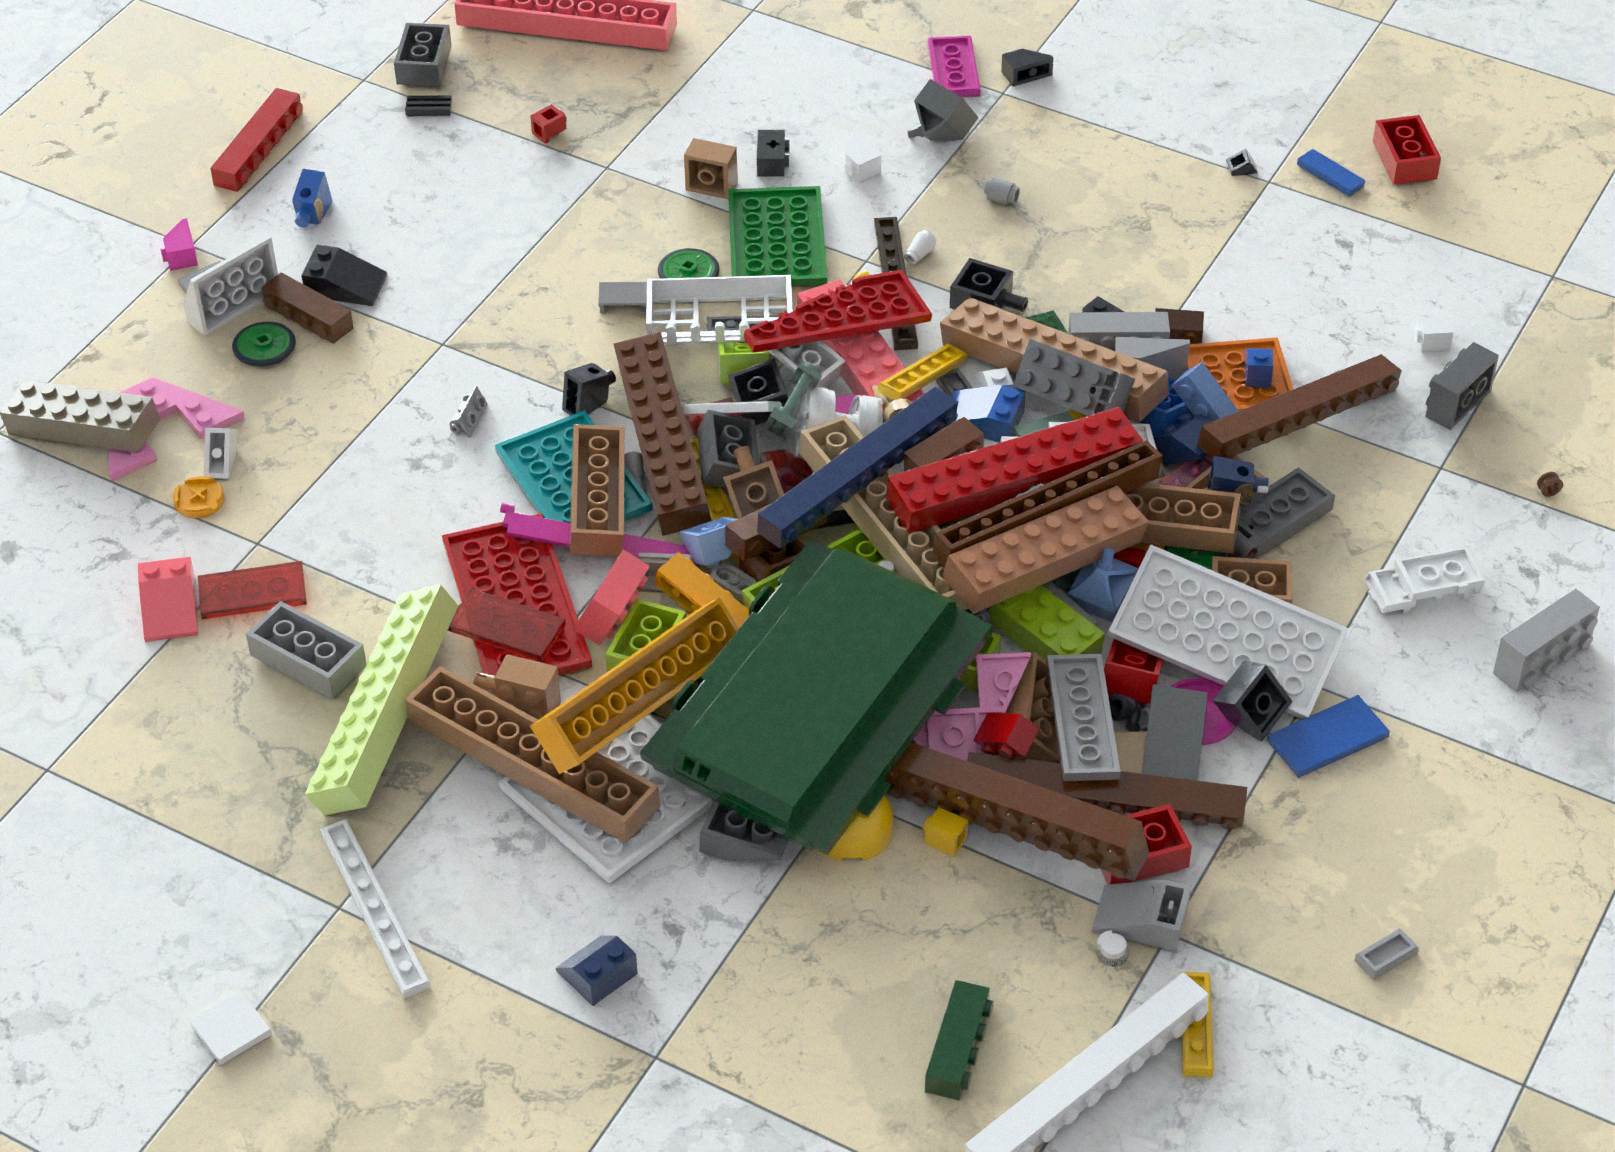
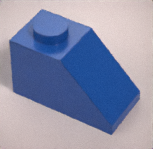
(1258, 367)

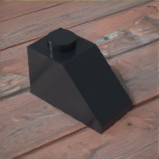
(1026, 66)

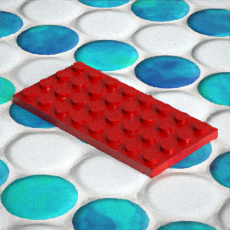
(520, 573)

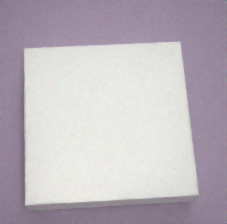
(230, 1027)

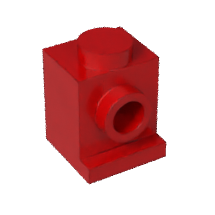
(548, 123)

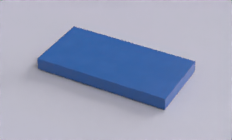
(1328, 736)

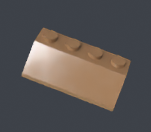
(1034, 702)

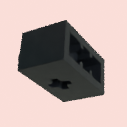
(771, 153)

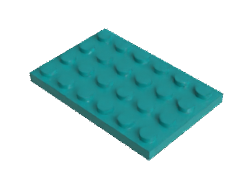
(543, 469)

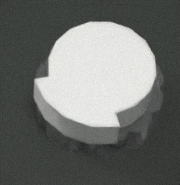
(1112, 949)

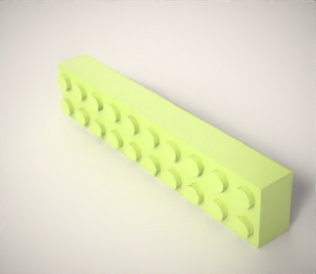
(378, 706)

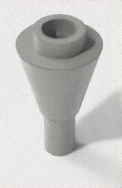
(634, 463)

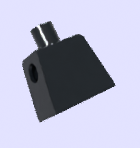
(586, 388)

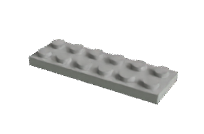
(1083, 717)

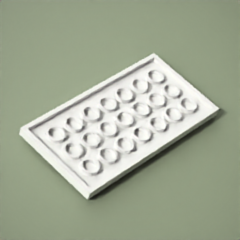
(1218, 623)

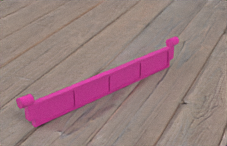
(558, 534)

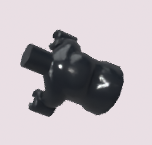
(1126, 708)

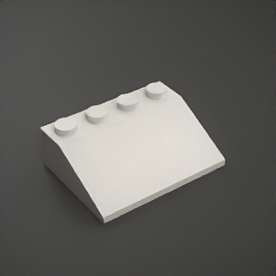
(230, 287)

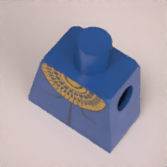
(311, 198)

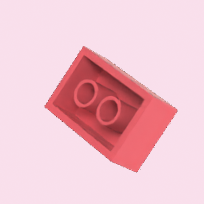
(612, 597)

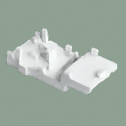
(1424, 578)

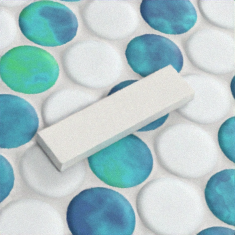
(735, 407)

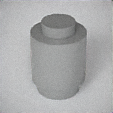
(1002, 191)

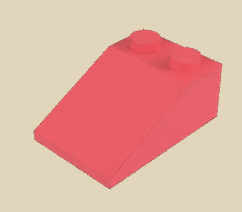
(168, 599)

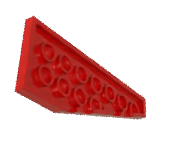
(862, 307)

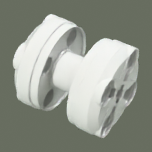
(819, 407)

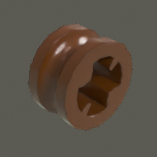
(1550, 484)

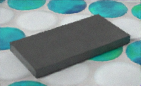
(1174, 732)

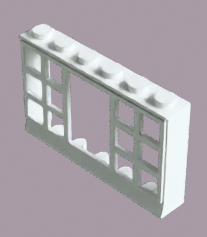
(713, 290)

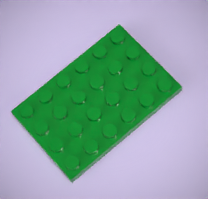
(778, 233)

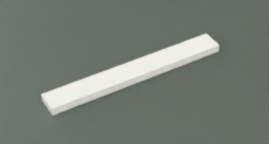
(375, 909)

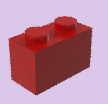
(1005, 734)

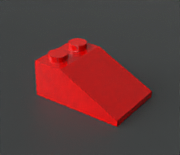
(1131, 672)

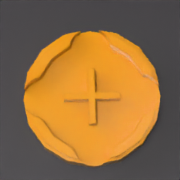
(198, 497)

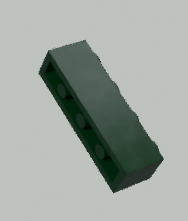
(957, 1040)

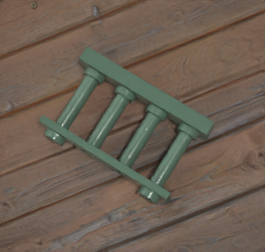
(781, 420)

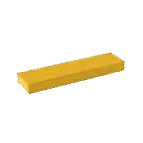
(1197, 1038)

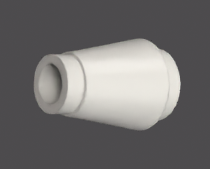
(921, 246)

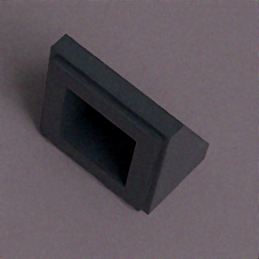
(1241, 164)

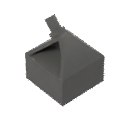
(942, 114)

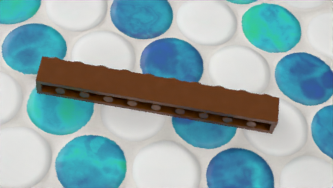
(1299, 408)
(1126, 469)
(1133, 792)

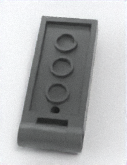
(1071, 380)
(1280, 513)

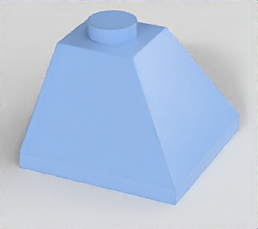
(707, 542)

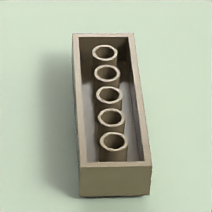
(80, 415)

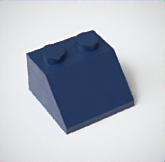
(1180, 439)
(599, 968)

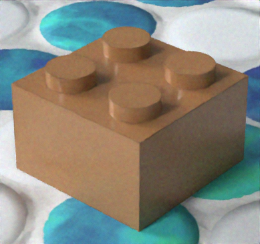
(710, 168)

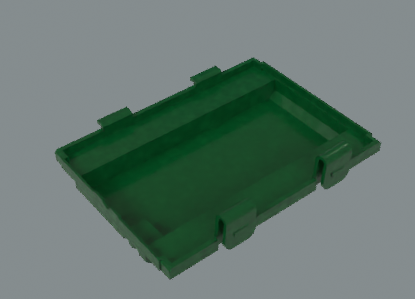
(818, 695)

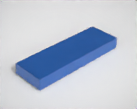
(1331, 172)

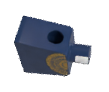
(1236, 477)

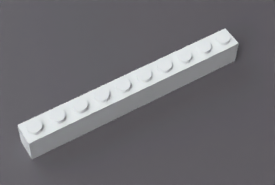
(1095, 1070)

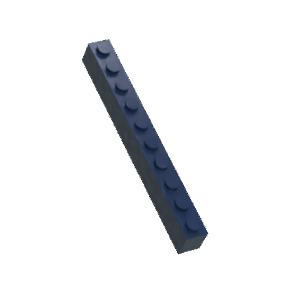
(855, 468)

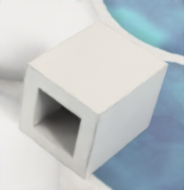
(1434, 334)

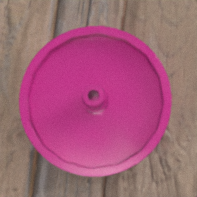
(1215, 724)

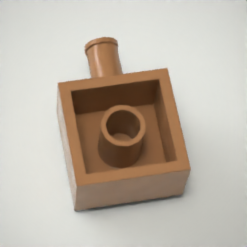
(752, 486)
(524, 684)

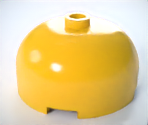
(866, 835)

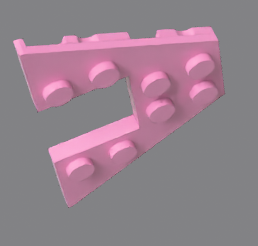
(168, 399)
(997, 682)

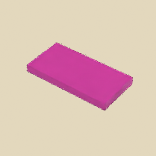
(954, 64)

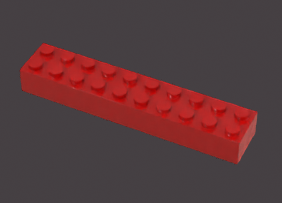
(1004, 470)

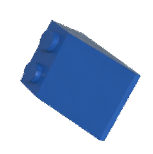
(992, 409)
(1166, 411)

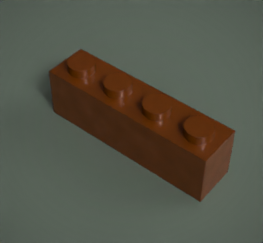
(307, 307)
(746, 542)

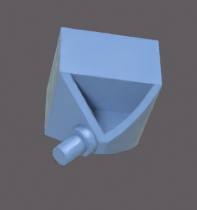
(1103, 586)

